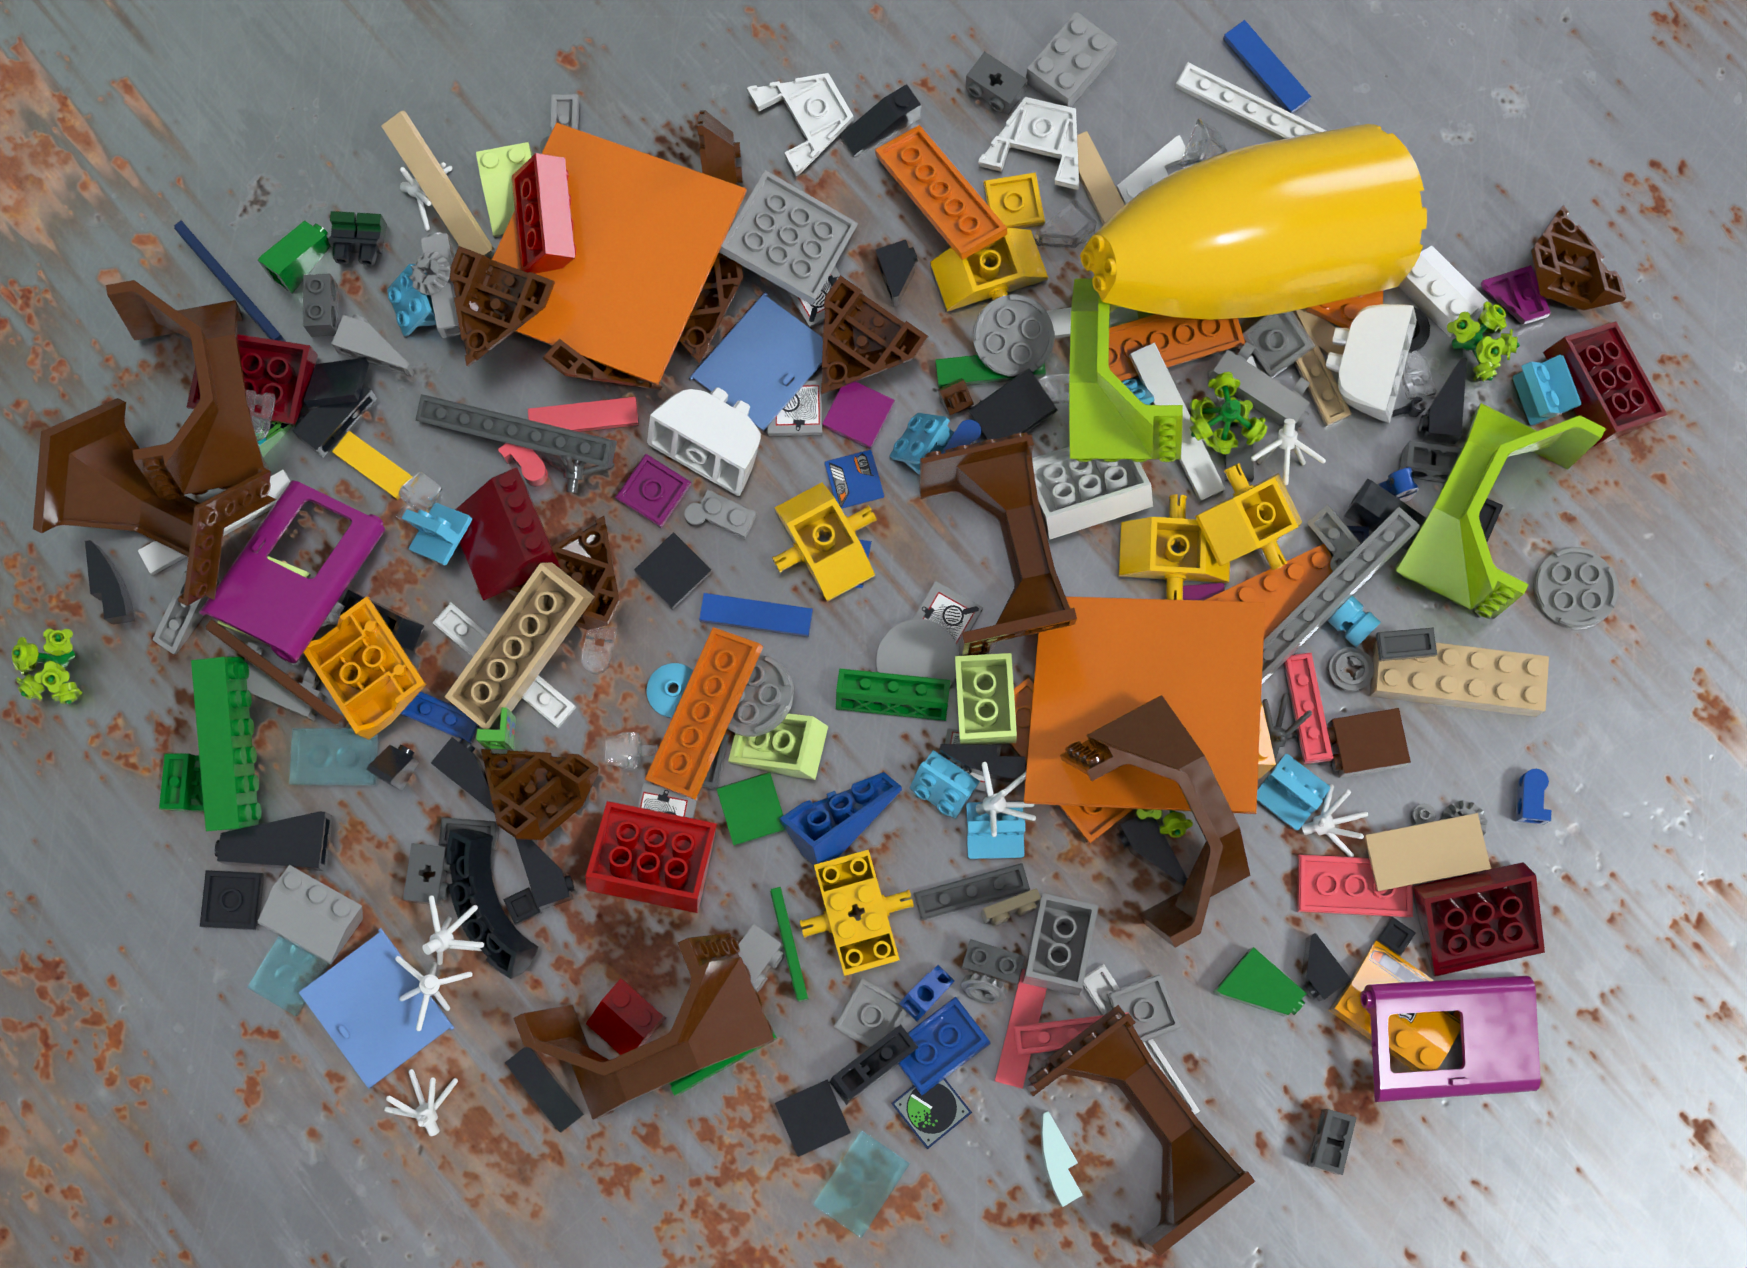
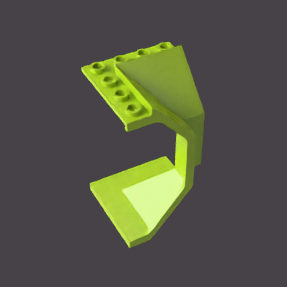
(1103, 412)
(1451, 546)

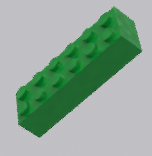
(225, 743)

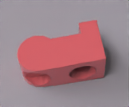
(531, 465)

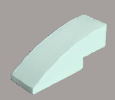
(1057, 1161)

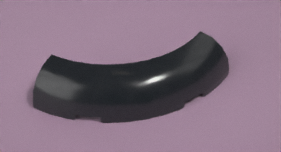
(473, 885)

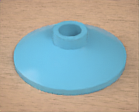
(659, 682)

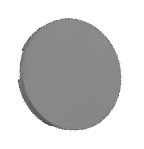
(1013, 335)
(1575, 588)
(918, 650)
(764, 700)

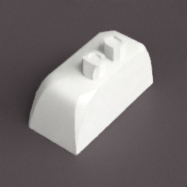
(1373, 357)
(707, 436)

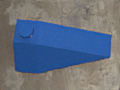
(832, 824)

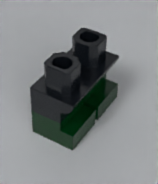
(357, 234)

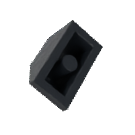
(897, 268)
(394, 766)
(1321, 970)

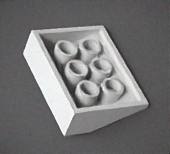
(1087, 493)

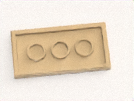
(1427, 852)

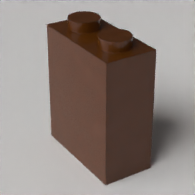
(1368, 742)

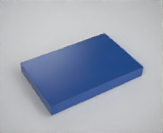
(944, 1044)

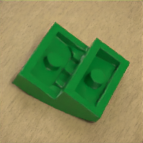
(181, 783)
(751, 808)

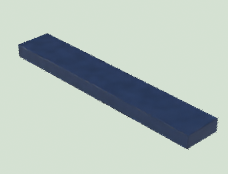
(227, 282)

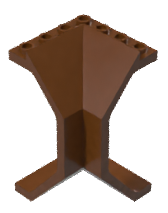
(219, 438)
(93, 482)
(1002, 482)
(1161, 744)
(714, 1023)
(1195, 1168)

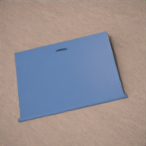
(761, 359)
(363, 1010)

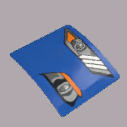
(854, 479)

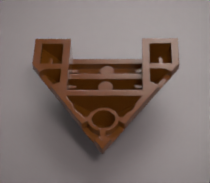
(718, 149)
(1572, 267)
(493, 300)
(711, 306)
(862, 337)
(573, 364)
(589, 562)
(535, 790)

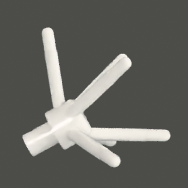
(414, 190)
(1287, 440)
(997, 804)
(1326, 824)
(443, 937)
(428, 987)
(426, 1112)

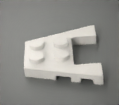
(816, 109)
(1043, 130)
(1152, 170)

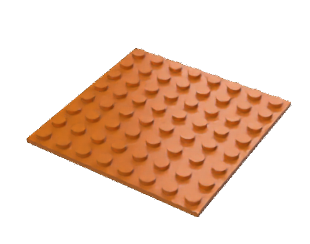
(641, 252)
(1125, 655)

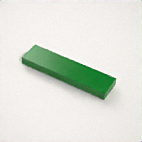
(971, 370)
(789, 944)

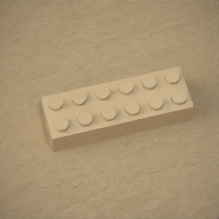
(519, 645)
(1466, 679)

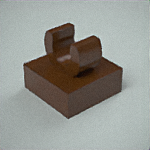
(955, 396)

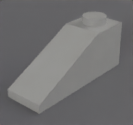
(360, 340)
(179, 620)

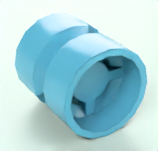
(1354, 621)

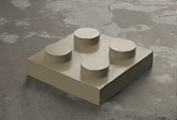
(1000, 912)

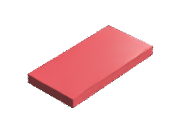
(1347, 888)

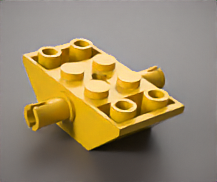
(1013, 265)
(1250, 519)
(1148, 550)
(835, 563)
(851, 884)

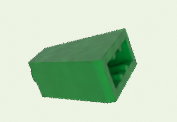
(295, 255)
(1261, 985)

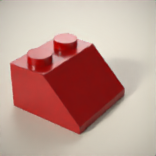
(625, 1018)

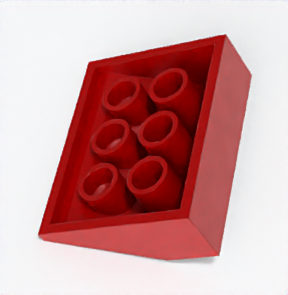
(651, 857)

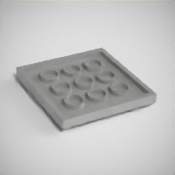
(788, 237)

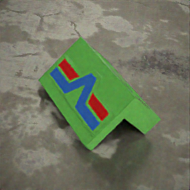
(499, 739)

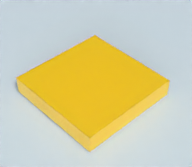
(1015, 200)

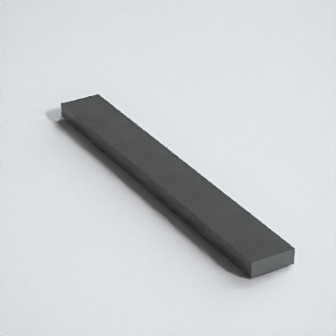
(516, 431)

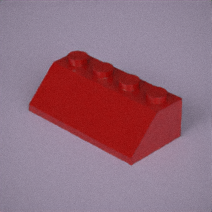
(543, 214)

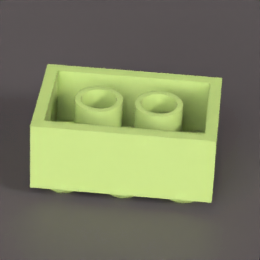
(986, 699)

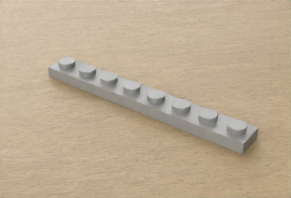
(1336, 589)

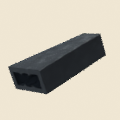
(1375, 504)
(277, 844)

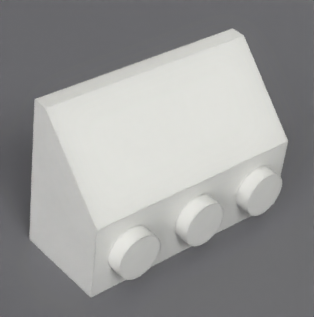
(1440, 289)

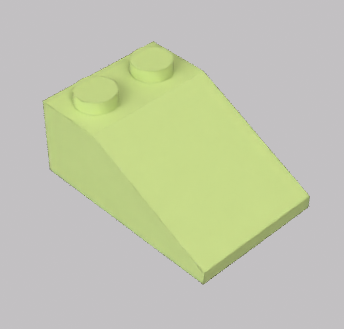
(496, 173)
(788, 750)

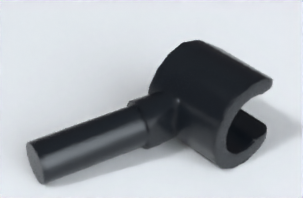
(1409, 408)

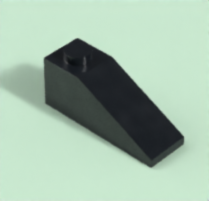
(882, 121)
(1445, 415)
(329, 423)
(403, 628)
(464, 769)
(1152, 848)
(546, 878)
(873, 1064)

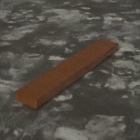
(277, 674)

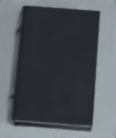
(1014, 407)

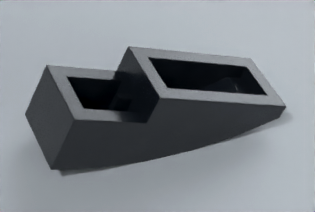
(108, 586)
(972, 756)
(544, 1088)

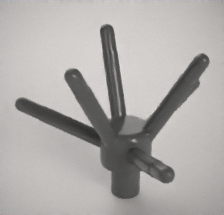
(573, 471)
(1277, 734)

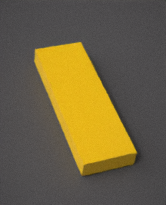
(371, 464)

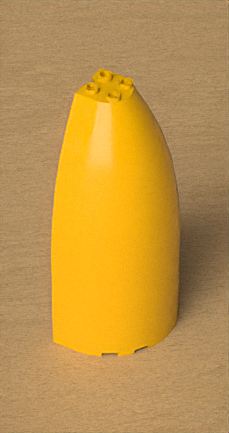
(1266, 229)

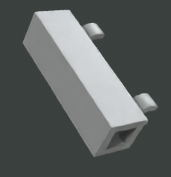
(443, 301)
(1263, 391)
(269, 690)

